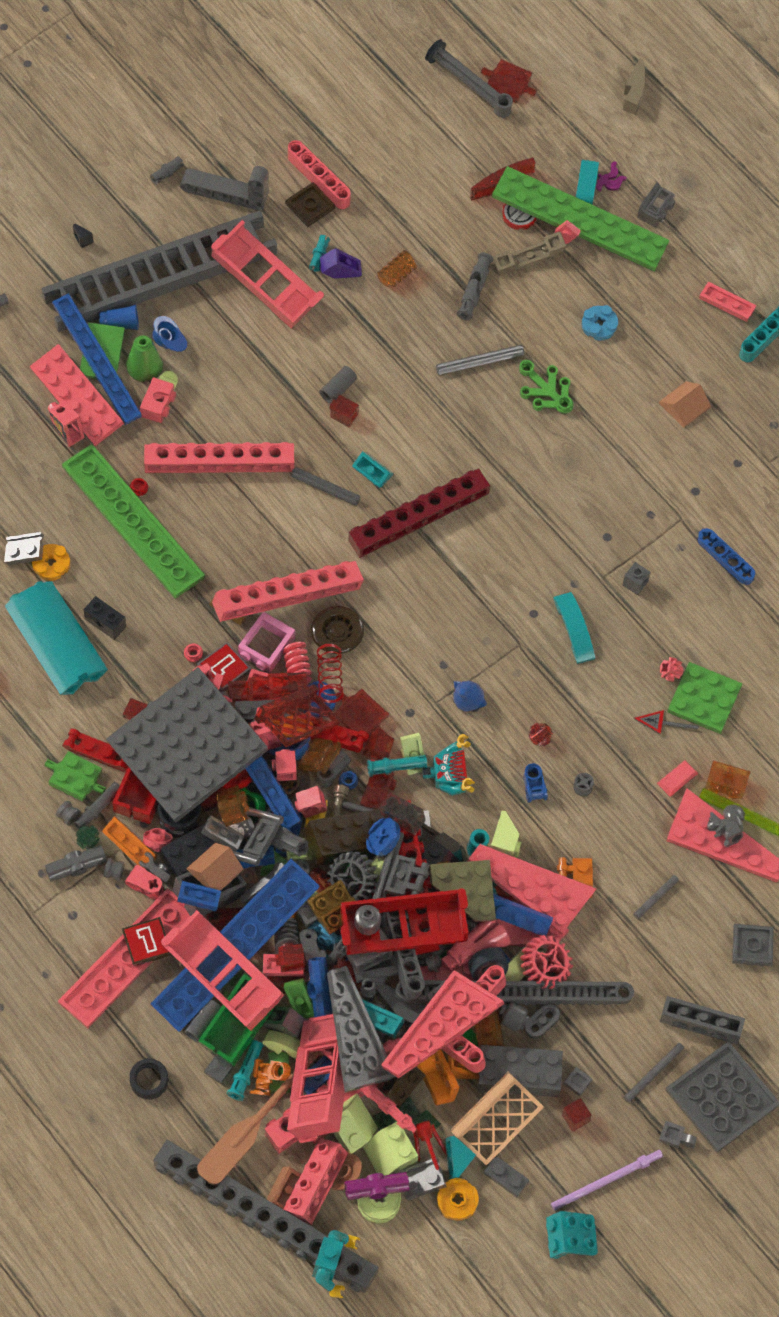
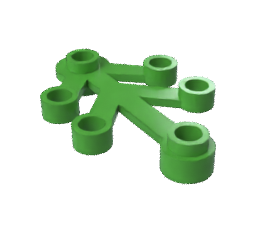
(546, 390)

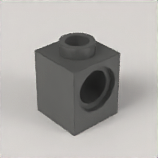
(636, 578)

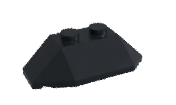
(442, 849)

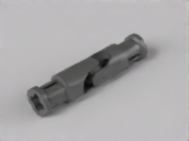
(474, 287)

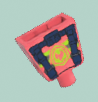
(64, 415)

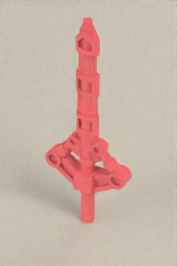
(382, 1101)

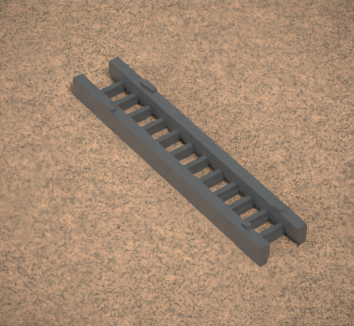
(148, 260)

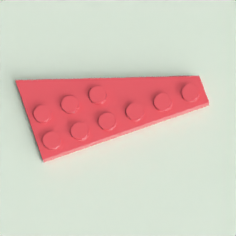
(691, 832)

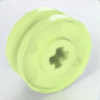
(379, 1211)

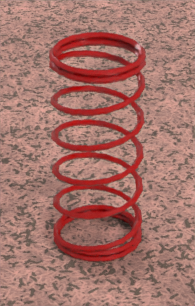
(325, 687)

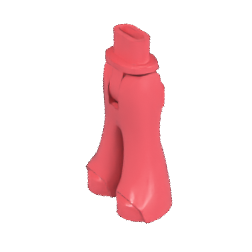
(483, 936)

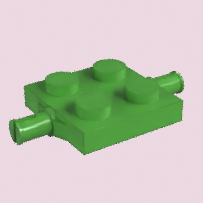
(75, 776)

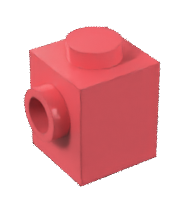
(285, 765)

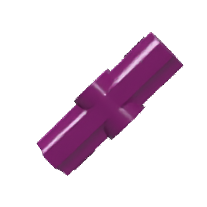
(376, 1186)

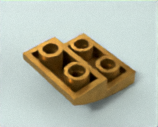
(327, 906)

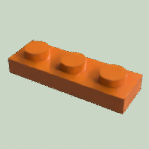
(127, 841)

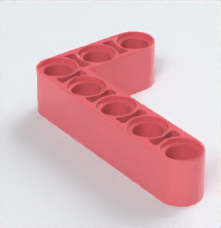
(470, 1050)

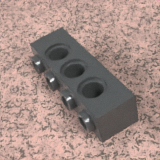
(702, 1020)

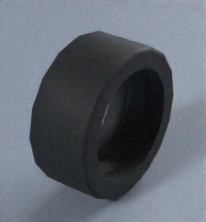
(143, 1064)

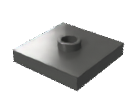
(752, 945)

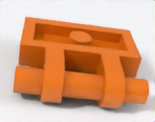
(580, 869)

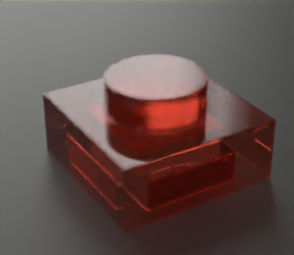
(133, 708)

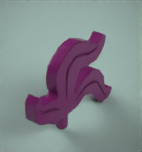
(610, 184)

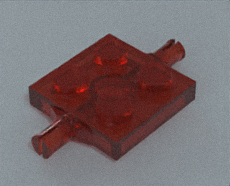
(510, 80)
(361, 712)

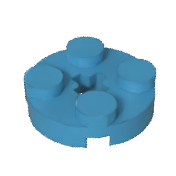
(602, 313)
(324, 940)

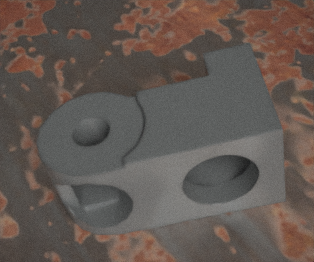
(308, 939)

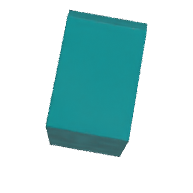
(458, 1156)

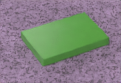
(110, 340)

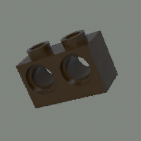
(400, 1088)

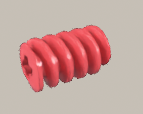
(296, 660)

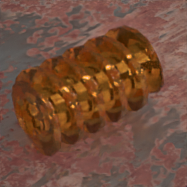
(397, 267)

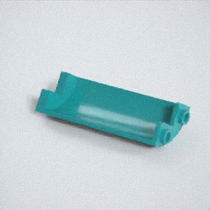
(55, 637)

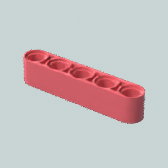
(300, 155)

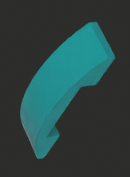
(575, 626)

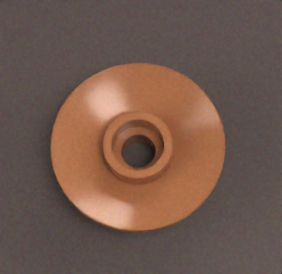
(352, 1168)

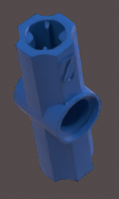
(319, 987)

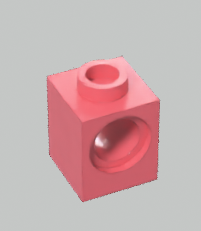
(310, 802)

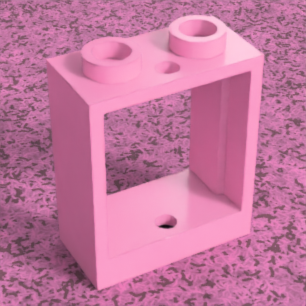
(275, 627)

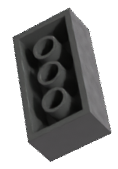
(534, 1068)

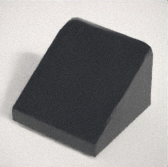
(82, 235)

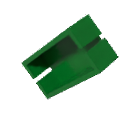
(227, 1034)

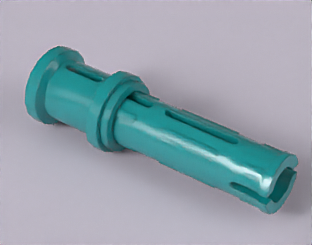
(387, 766)
(242, 1078)

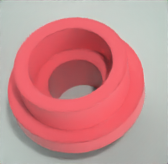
(193, 648)

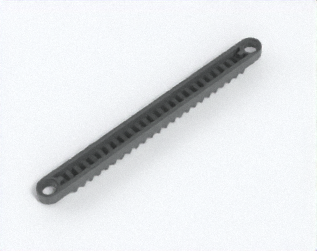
(531, 993)

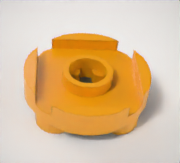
(58, 568)
(457, 1211)

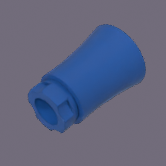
(122, 317)

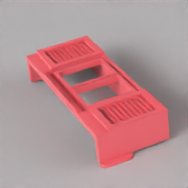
(238, 249)
(195, 942)
(320, 1111)

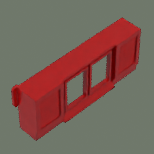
(444, 913)

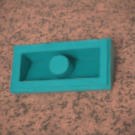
(372, 469)

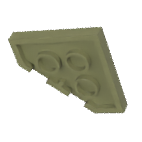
(475, 879)

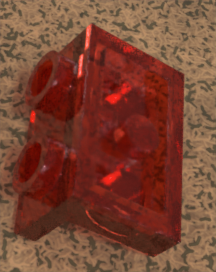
(378, 789)

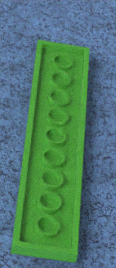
(595, 223)
(133, 521)

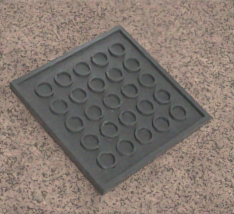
(187, 744)

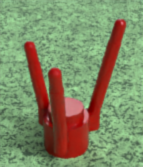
(424, 1132)

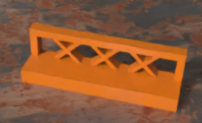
(439, 1078)

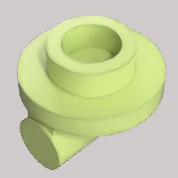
(169, 376)

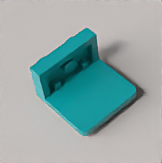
(571, 1234)

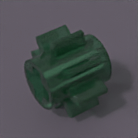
(87, 837)

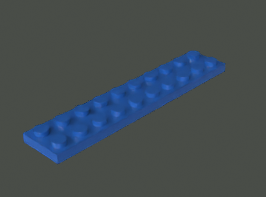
(247, 933)

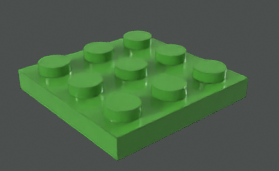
(704, 697)

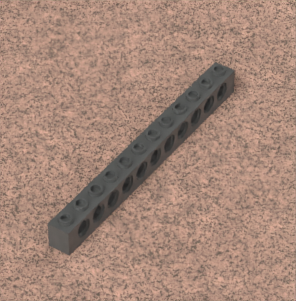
(171, 1152)

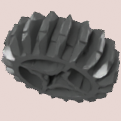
(359, 869)

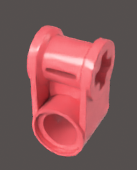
(142, 881)

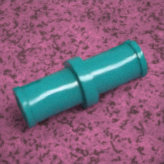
(319, 251)

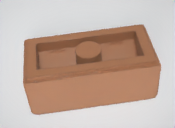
(283, 1186)

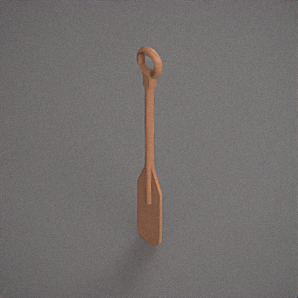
(241, 1137)

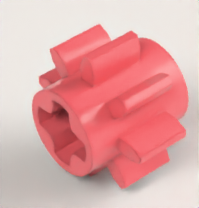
(671, 669)

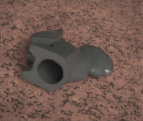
(730, 827)

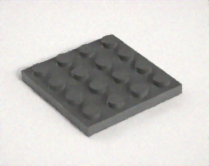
(722, 1096)

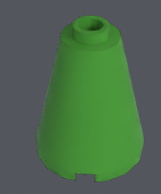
(144, 360)

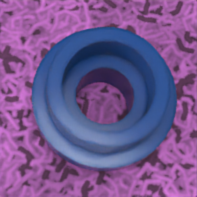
(348, 775)

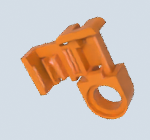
(268, 1072)

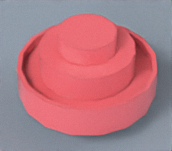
(156, 839)

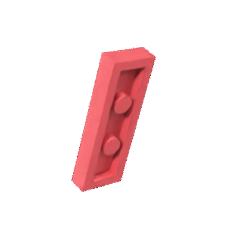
(727, 302)

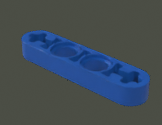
(727, 555)

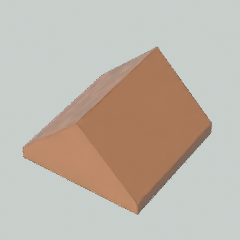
(686, 403)
(216, 867)

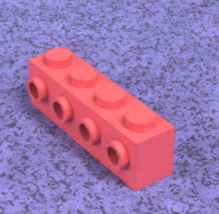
(316, 1180)

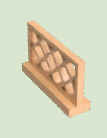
(484, 1105)

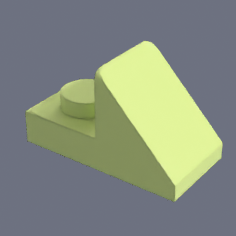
(412, 747)

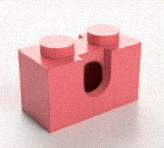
(157, 391)

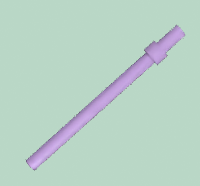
(642, 1162)

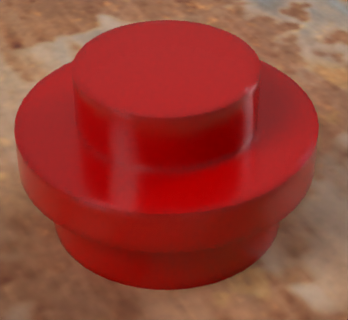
(139, 486)

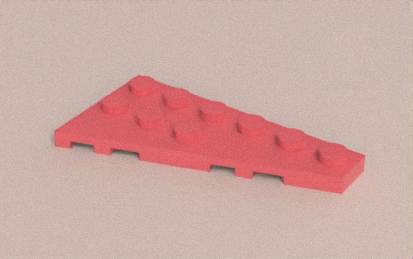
(536, 886)
(449, 1014)

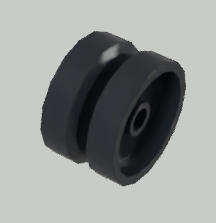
(184, 825)

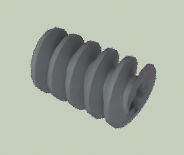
(287, 934)

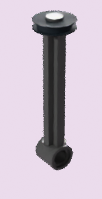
(438, 53)

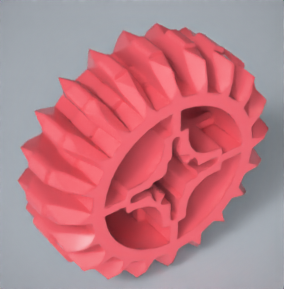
(555, 957)

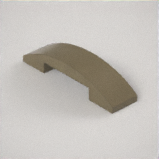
(530, 255)

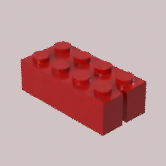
(134, 799)

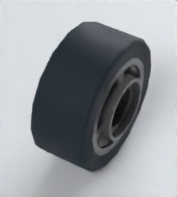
(484, 959)

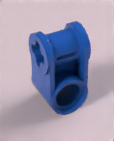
(534, 786)

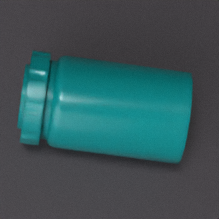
(476, 838)

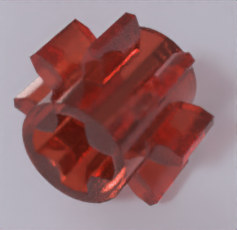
(540, 734)

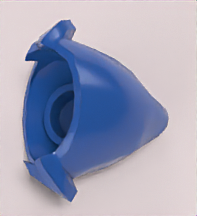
(468, 695)

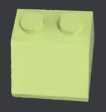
(506, 837)
(356, 1125)
(390, 1150)

